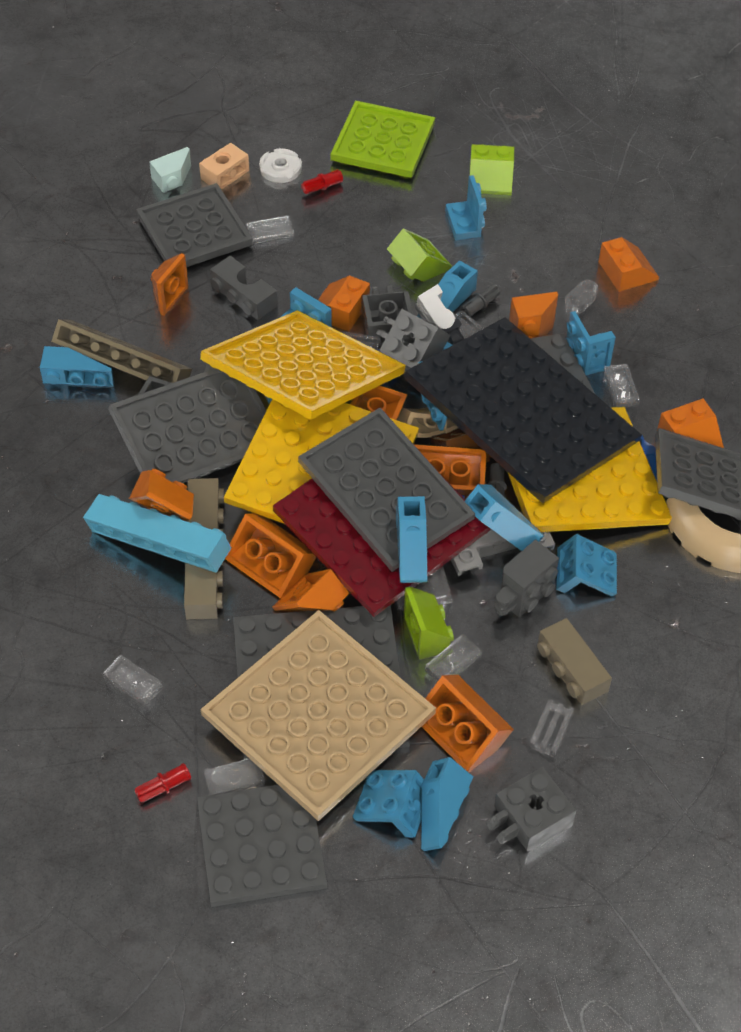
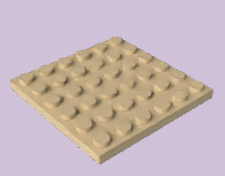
(318, 713)

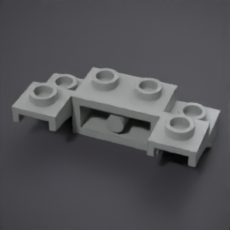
(487, 545)

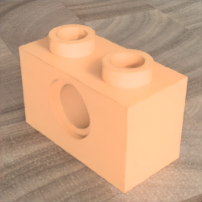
(224, 166)

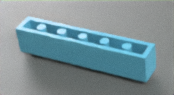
(158, 532)

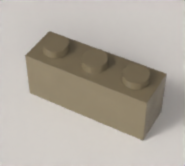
(573, 661)

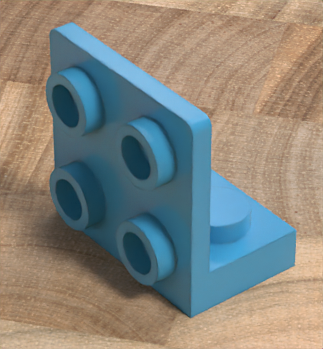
(467, 217)
(310, 306)
(591, 351)
(586, 563)
(392, 798)

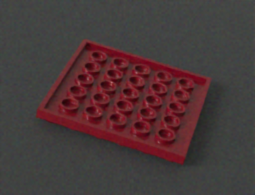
(350, 557)

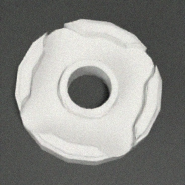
(280, 174)

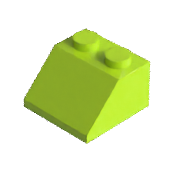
(492, 168)
(417, 256)
(426, 623)

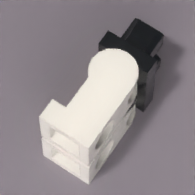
(433, 311)

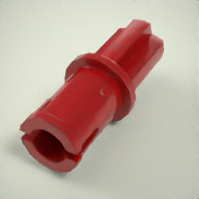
(322, 181)
(162, 783)

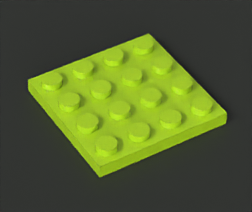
(383, 139)

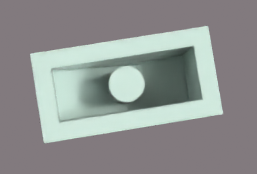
(171, 169)

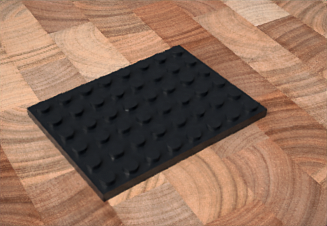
(523, 408)

